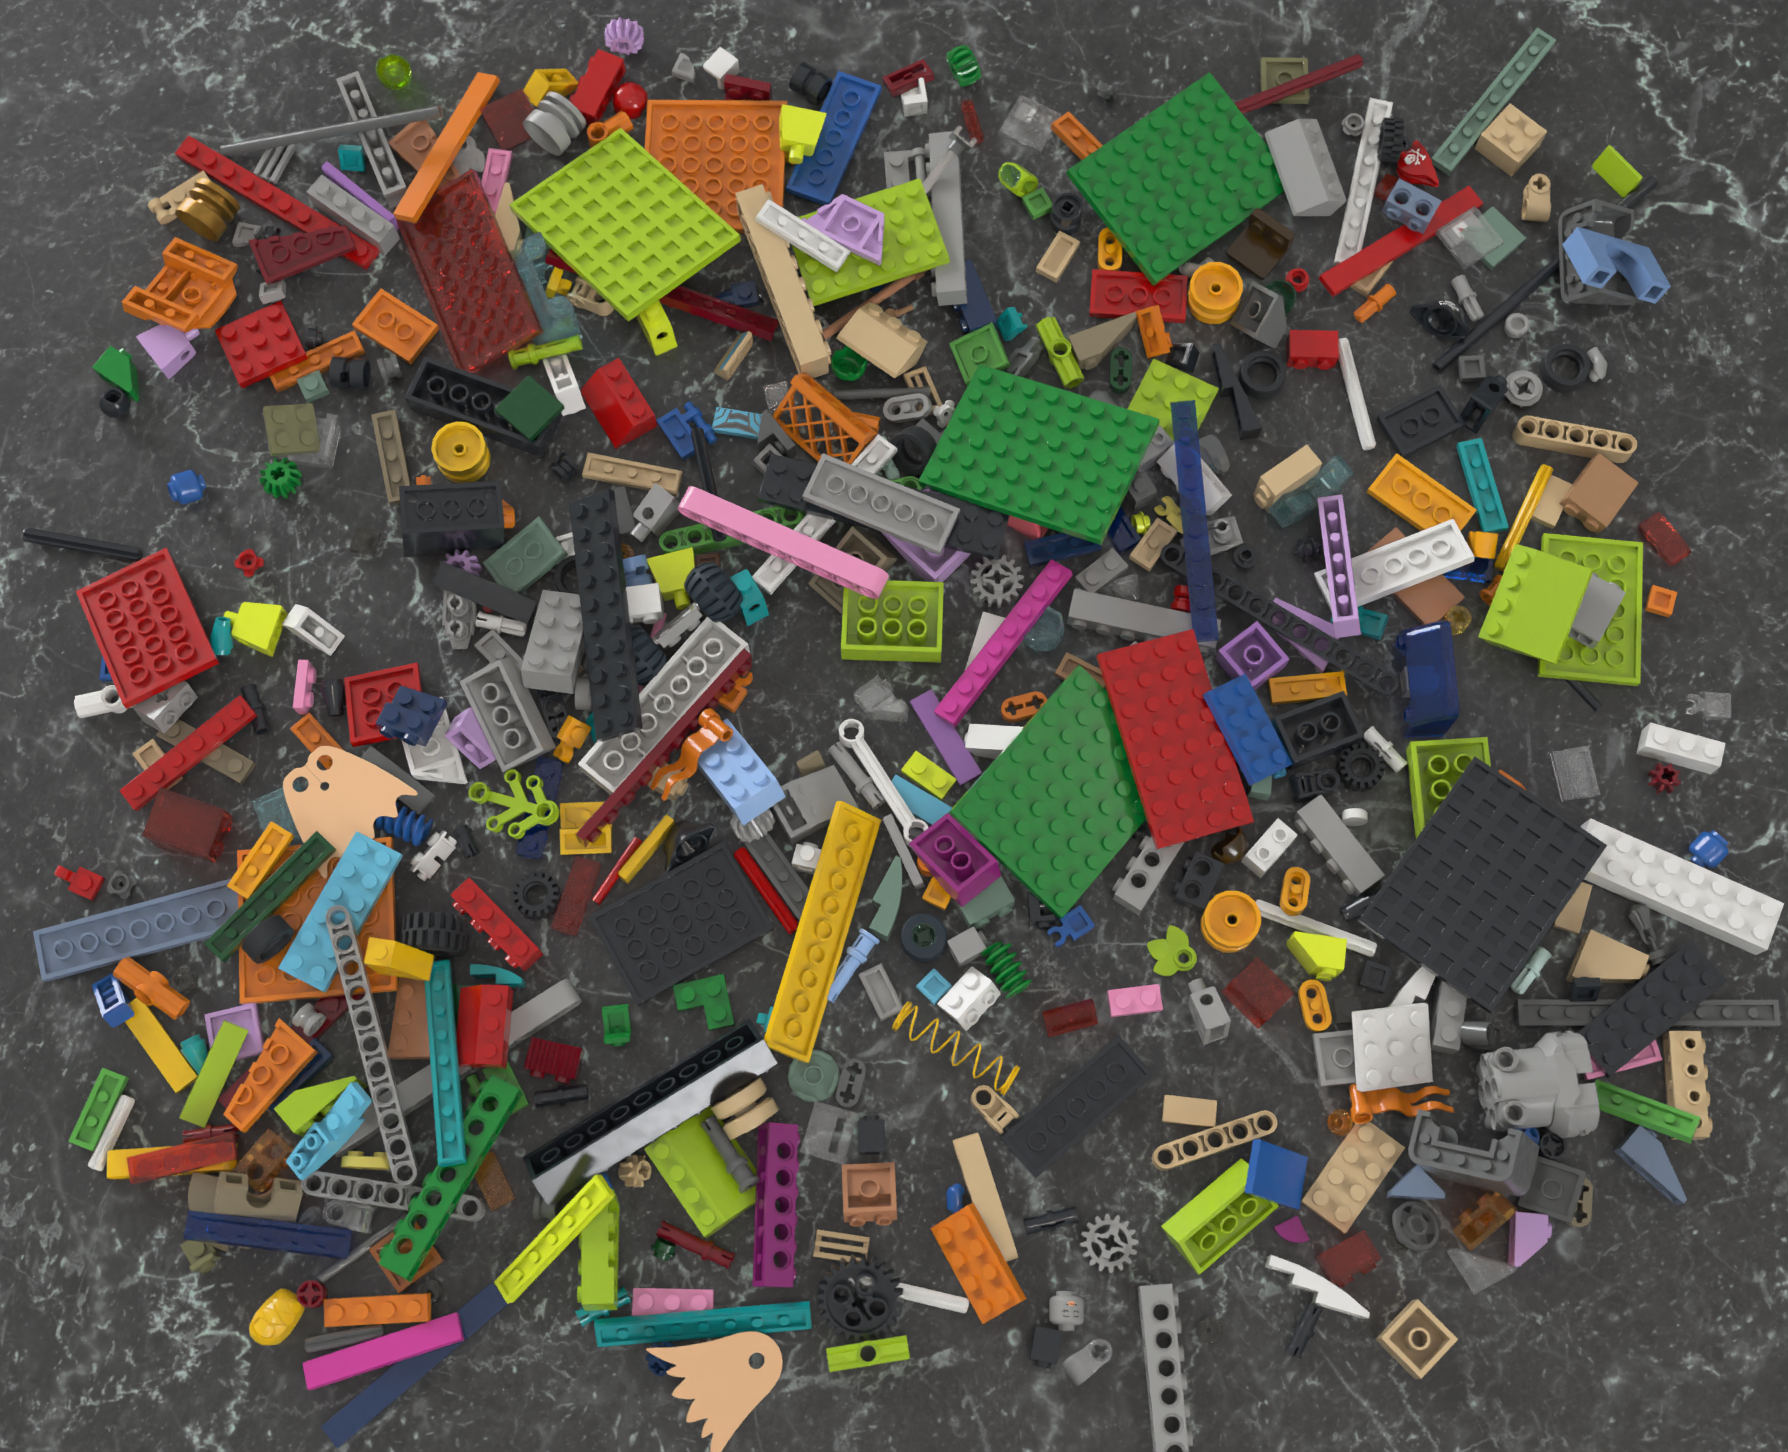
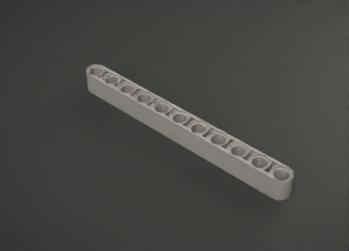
(363, 1034)
(418, 1088)

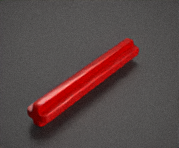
(766, 890)

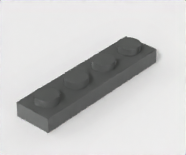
(779, 873)

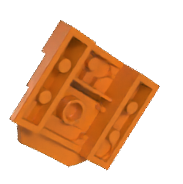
(188, 291)

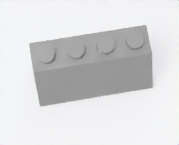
(1305, 168)
(507, 714)

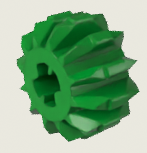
(963, 65)
(273, 478)

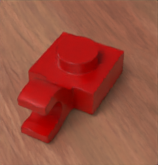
(82, 883)

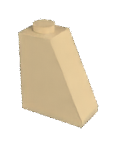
(1608, 960)

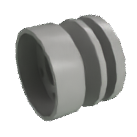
(554, 123)

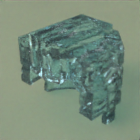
(1046, 632)

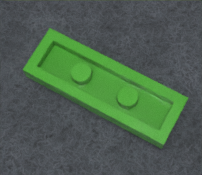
(98, 1109)

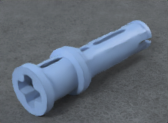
(855, 956)

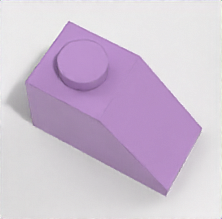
(470, 739)
(1526, 1236)

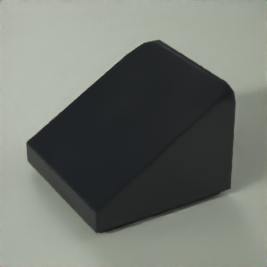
(1183, 356)

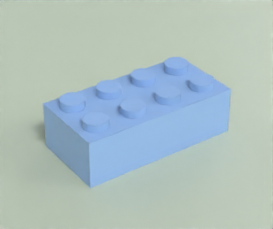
(740, 777)

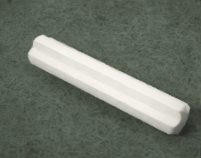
(111, 1132)

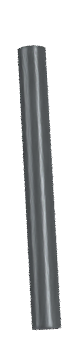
(880, 393)
(358, 1251)

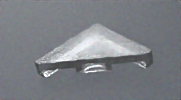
(1479, 1270)

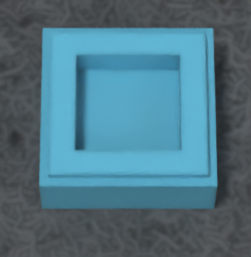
(933, 986)

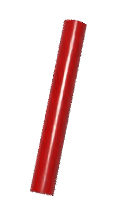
(614, 875)

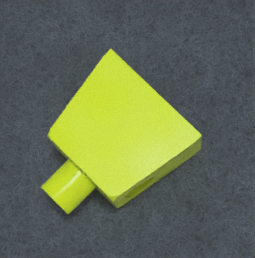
(799, 131)
(653, 322)
(671, 572)
(258, 625)

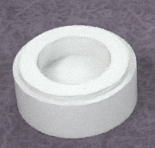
(1354, 817)

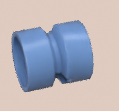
(635, 571)

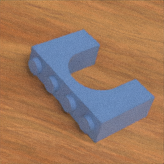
(1599, 256)

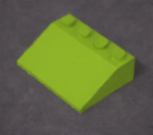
(1535, 604)
(896, 626)
(1435, 769)
(699, 1174)

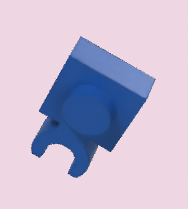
(1074, 924)

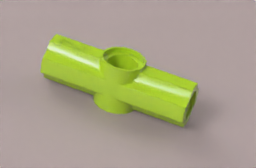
(1064, 364)
(849, 1357)

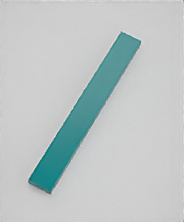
(445, 1066)
(702, 1324)

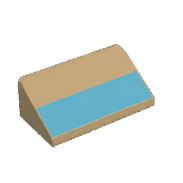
(734, 355)

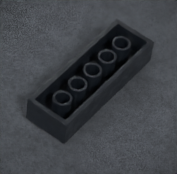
(465, 397)

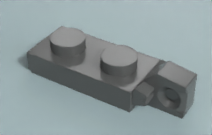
(1025, 357)

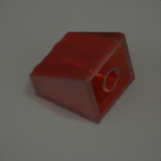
(187, 826)

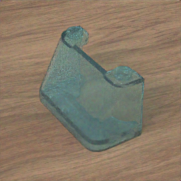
(554, 314)

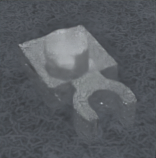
(1713, 705)

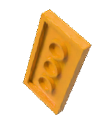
(1418, 496)

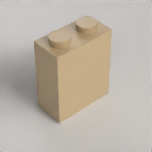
(1286, 477)

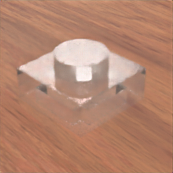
(774, 394)

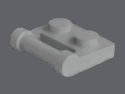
(897, 166)

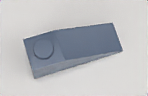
(1650, 1160)

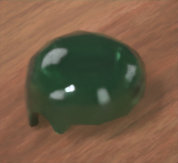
(1285, 290)

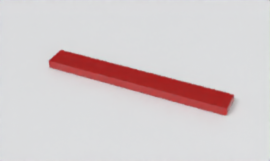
(1395, 244)

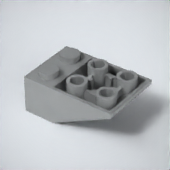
(810, 803)

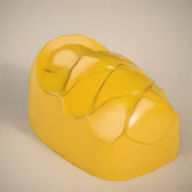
(276, 1318)

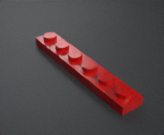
(188, 752)

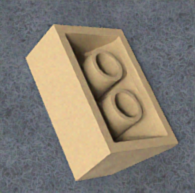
(882, 340)

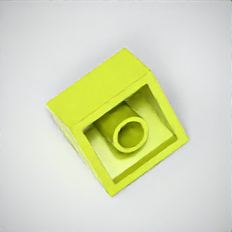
(1319, 954)

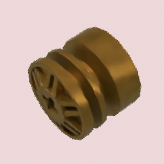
(207, 209)

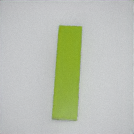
(213, 1073)

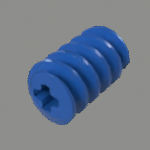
(406, 826)

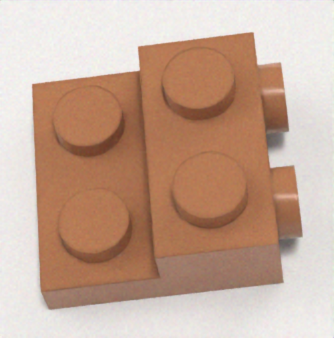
(869, 1193)

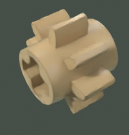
(634, 1171)

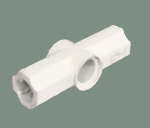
(98, 703)

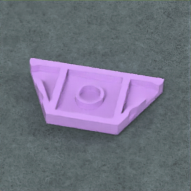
(852, 226)

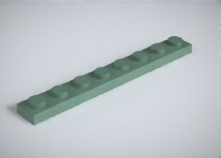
(1493, 101)

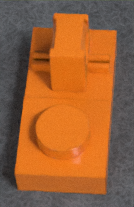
(1152, 331)

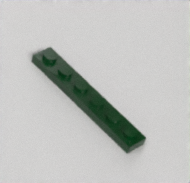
(270, 896)

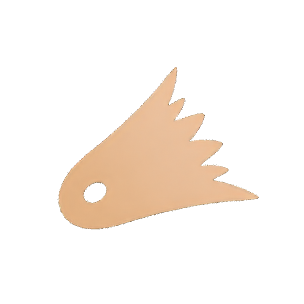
(722, 1380)

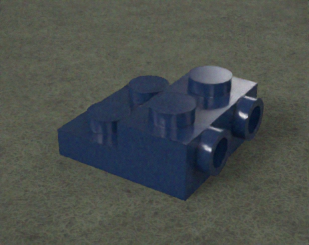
(411, 716)

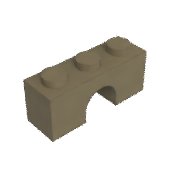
(279, 1203)

